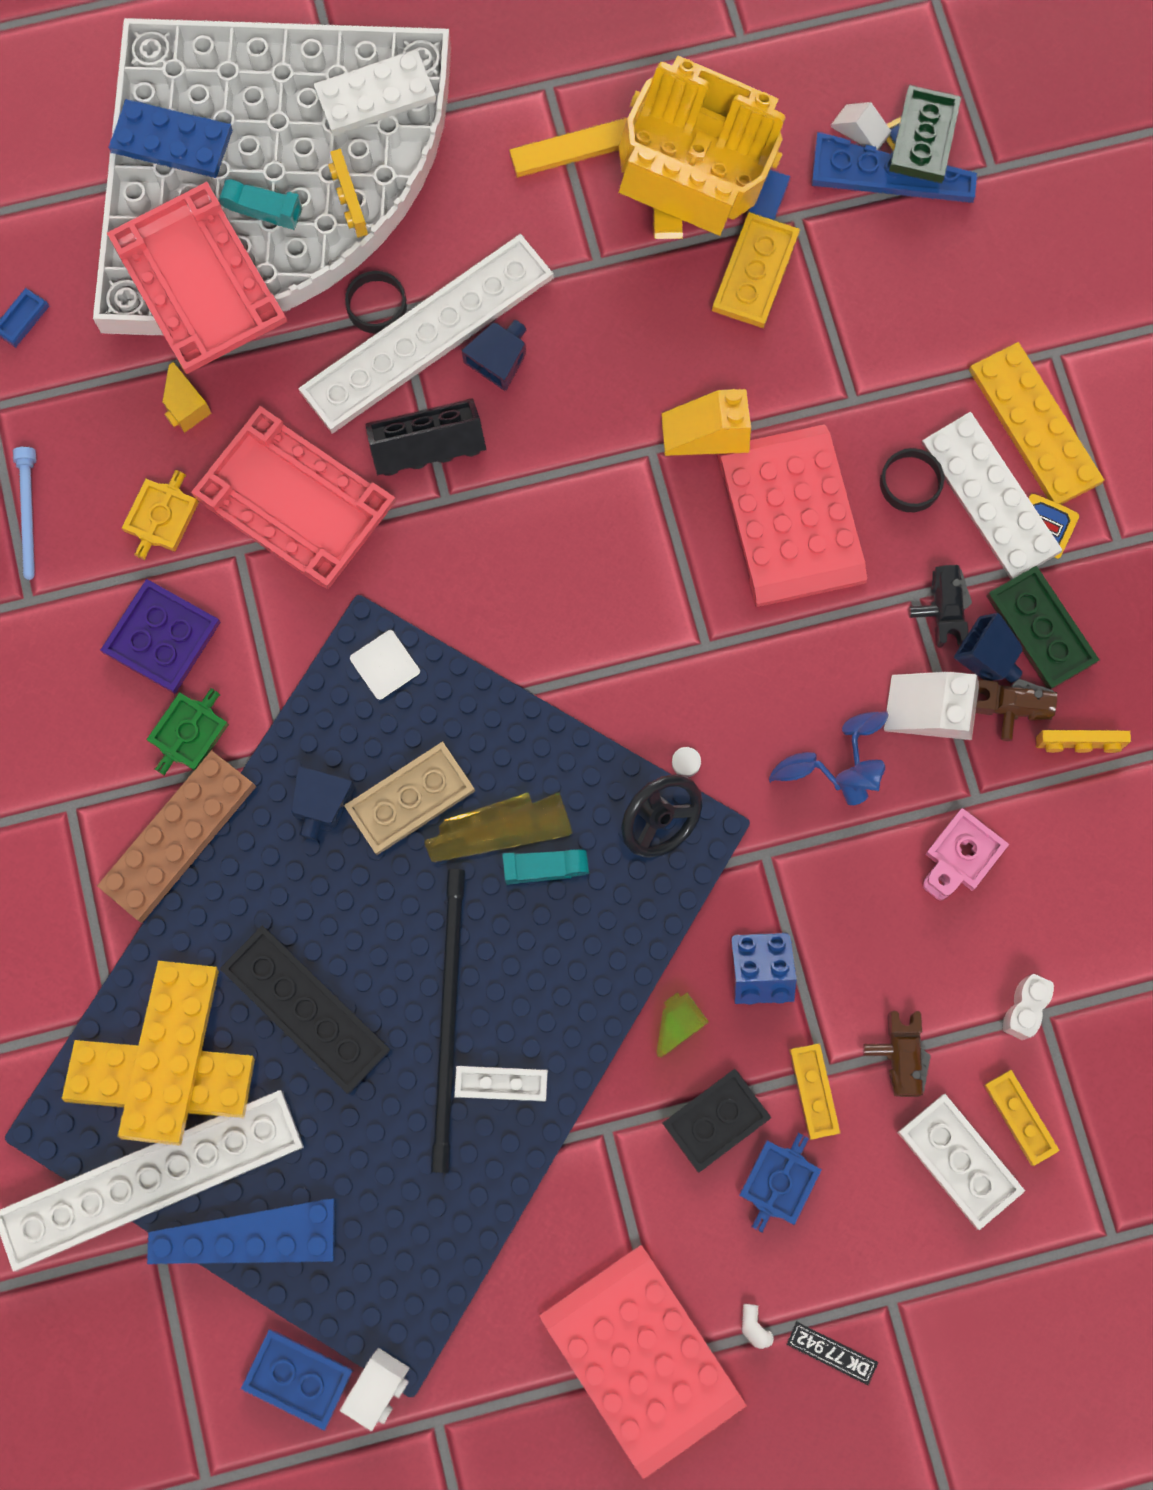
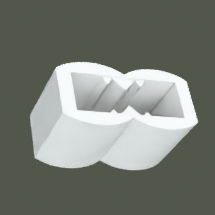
(1029, 1000)

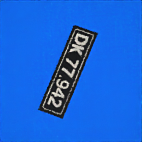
(832, 1353)

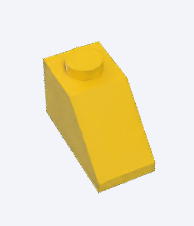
(666, 226)
(182, 401)

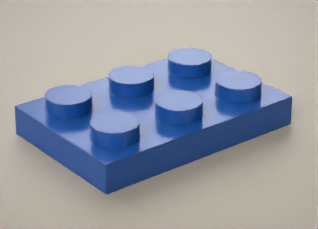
(297, 1379)

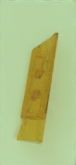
(500, 827)

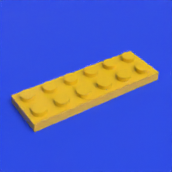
(1036, 424)
(168, 1053)
(103, 1071)

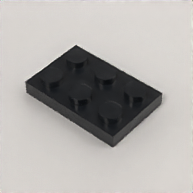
(716, 1120)

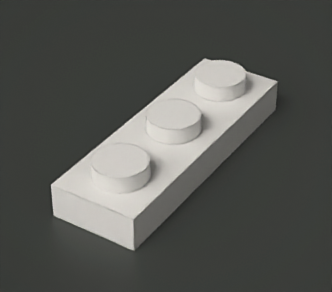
(501, 1083)

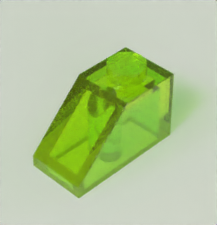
(678, 1023)

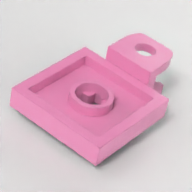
(952, 865)

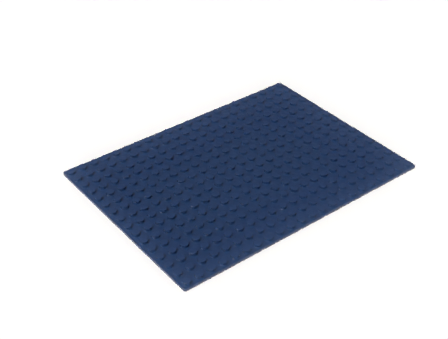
(542, 985)

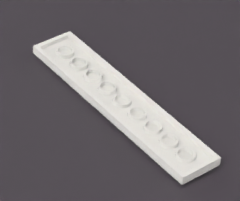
(426, 333)
(147, 1181)

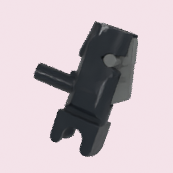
(949, 603)

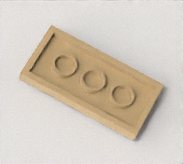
(409, 798)

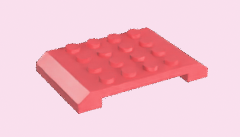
(196, 278)
(293, 498)
(793, 516)
(642, 1361)

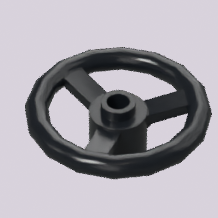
(659, 814)

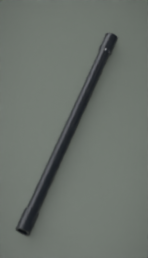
(441, 1147)

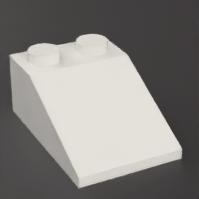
(933, 704)

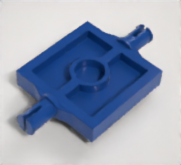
(780, 1182)

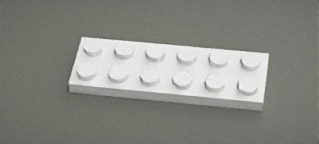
(992, 496)

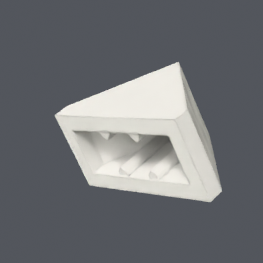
(862, 124)

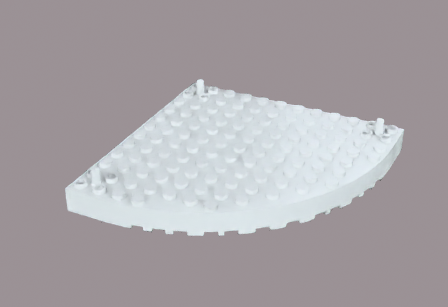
(280, 142)

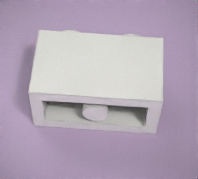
(374, 1390)

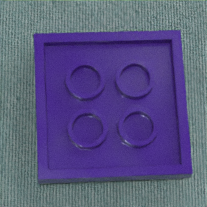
(160, 636)

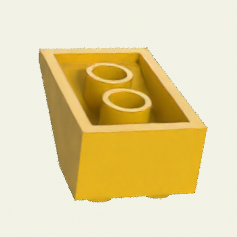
(709, 425)

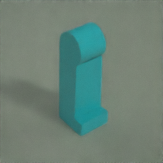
(261, 203)
(544, 866)

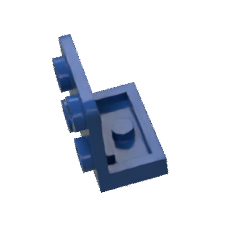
(763, 968)

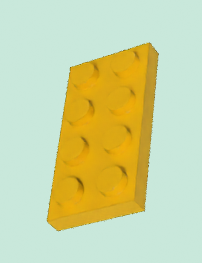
(755, 270)

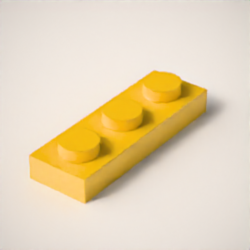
(347, 193)
(1083, 740)
(814, 1091)
(1021, 1118)

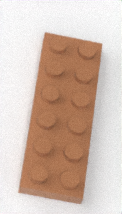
(176, 836)

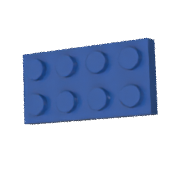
(170, 138)

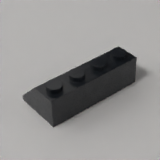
(425, 437)

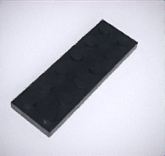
(305, 1010)

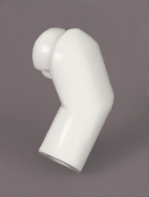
(753, 1330)

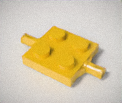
(160, 515)

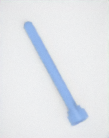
(25, 459)

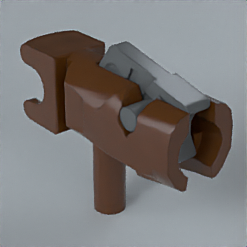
(1016, 701)
(907, 1058)

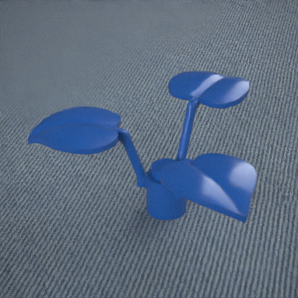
(853, 781)

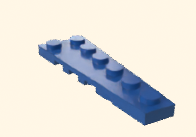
(866, 169)
(273, 1235)

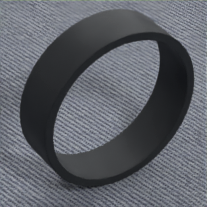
(370, 277)
(913, 453)

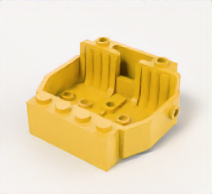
(699, 144)

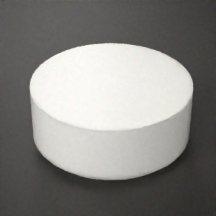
(686, 762)

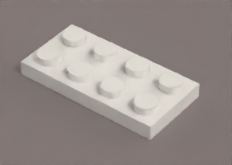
(375, 92)
(961, 1161)

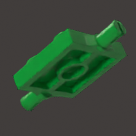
(187, 731)

